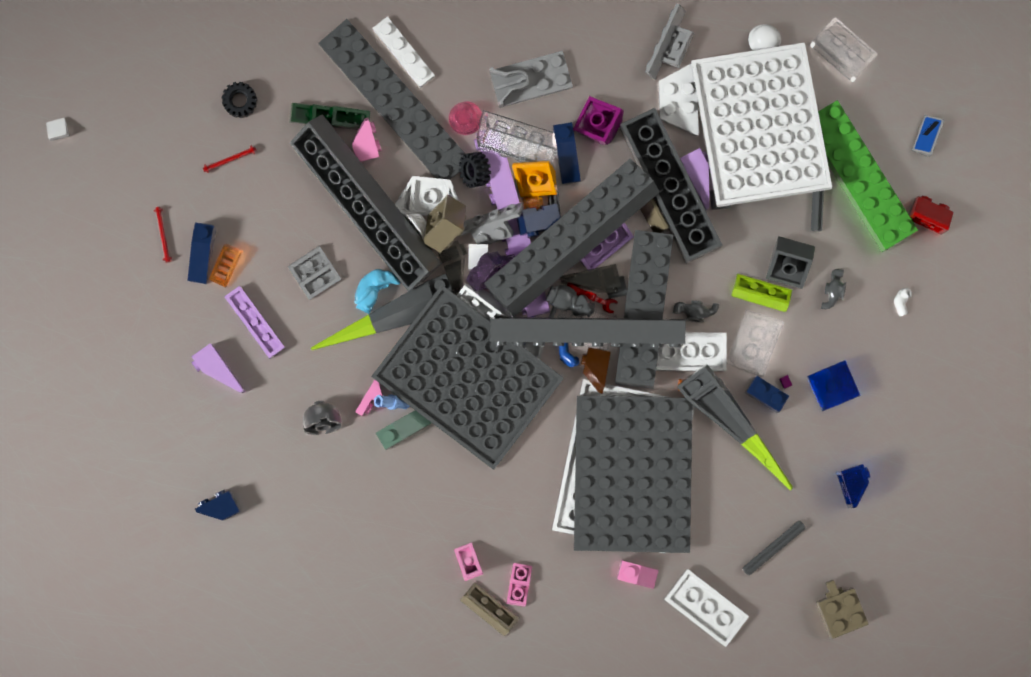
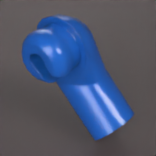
(567, 358)

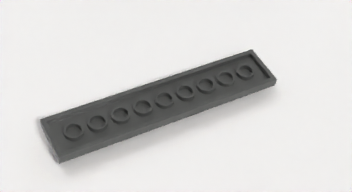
(393, 100)

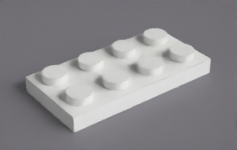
(698, 350)
(706, 607)

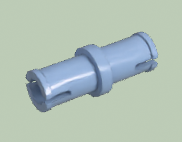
(390, 401)

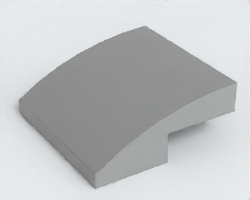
(314, 272)

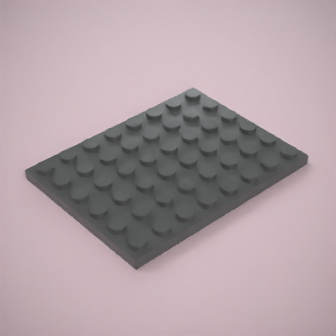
(465, 382)
(633, 474)

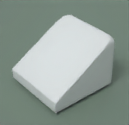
(57, 129)

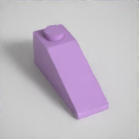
(698, 171)
(212, 364)

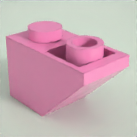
(364, 144)

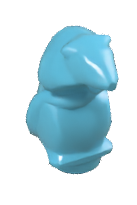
(370, 285)

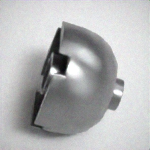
(321, 417)

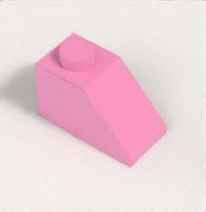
(637, 574)

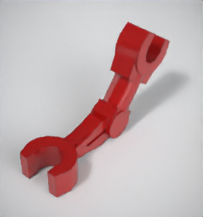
(593, 297)

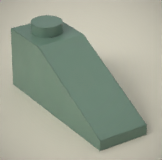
(402, 429)

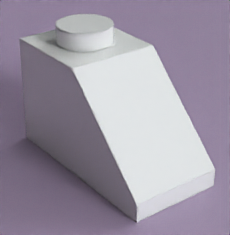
(475, 253)

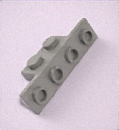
(672, 43)
(493, 225)

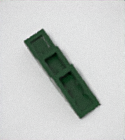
(337, 116)

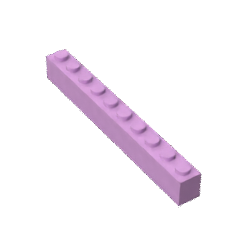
(502, 195)

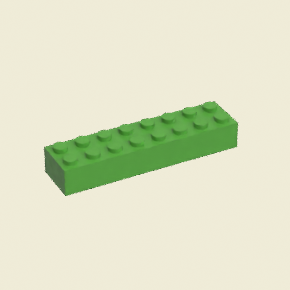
(863, 179)

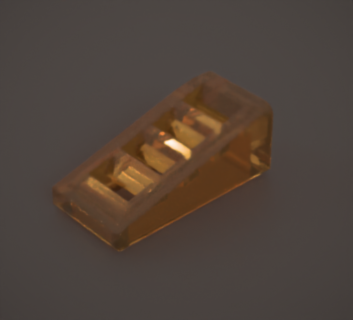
(532, 202)
(226, 248)

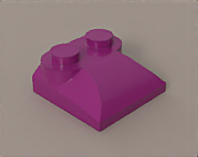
(599, 121)

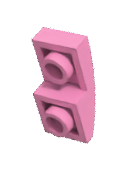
(519, 584)

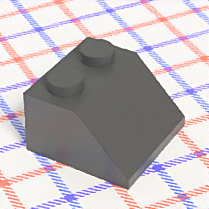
(790, 262)

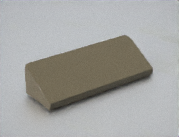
(654, 217)
(489, 609)

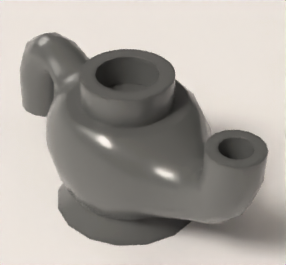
(834, 289)
(695, 311)

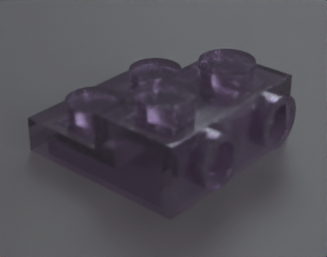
(486, 267)

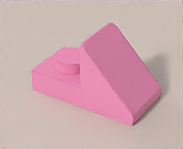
(365, 405)
(468, 561)

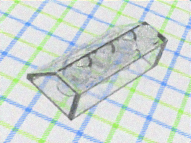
(515, 139)

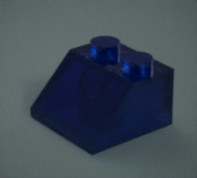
(833, 385)
(853, 483)

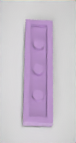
(254, 322)

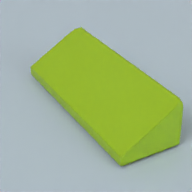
(761, 293)

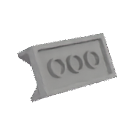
(531, 79)

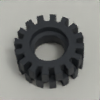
(239, 88)
(474, 169)

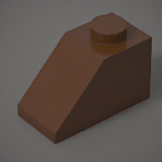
(596, 367)

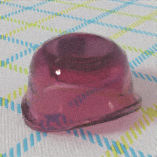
(465, 118)

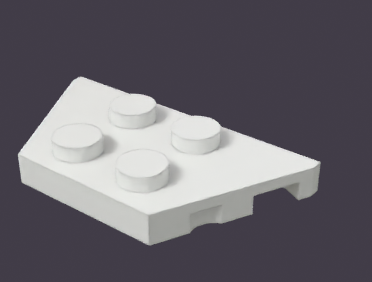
(679, 100)
(424, 194)

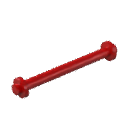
(206, 168)
(162, 233)

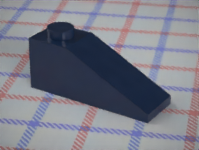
(566, 153)
(201, 252)

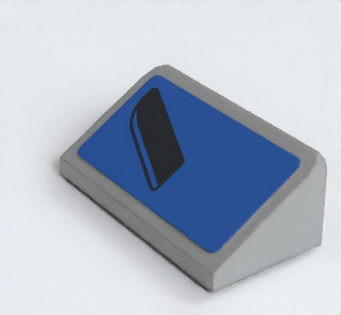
(928, 135)

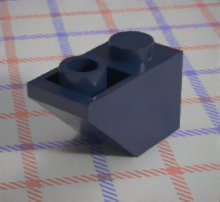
(221, 507)

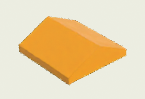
(535, 178)

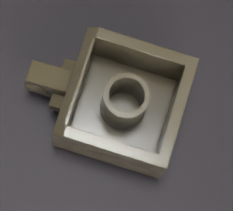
(445, 224)
(841, 611)

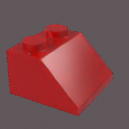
(930, 215)

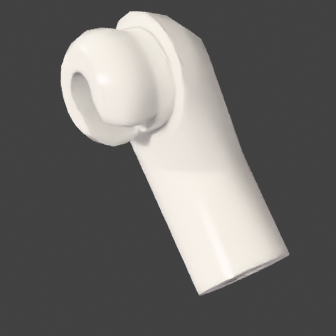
(900, 300)

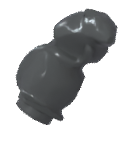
(566, 299)

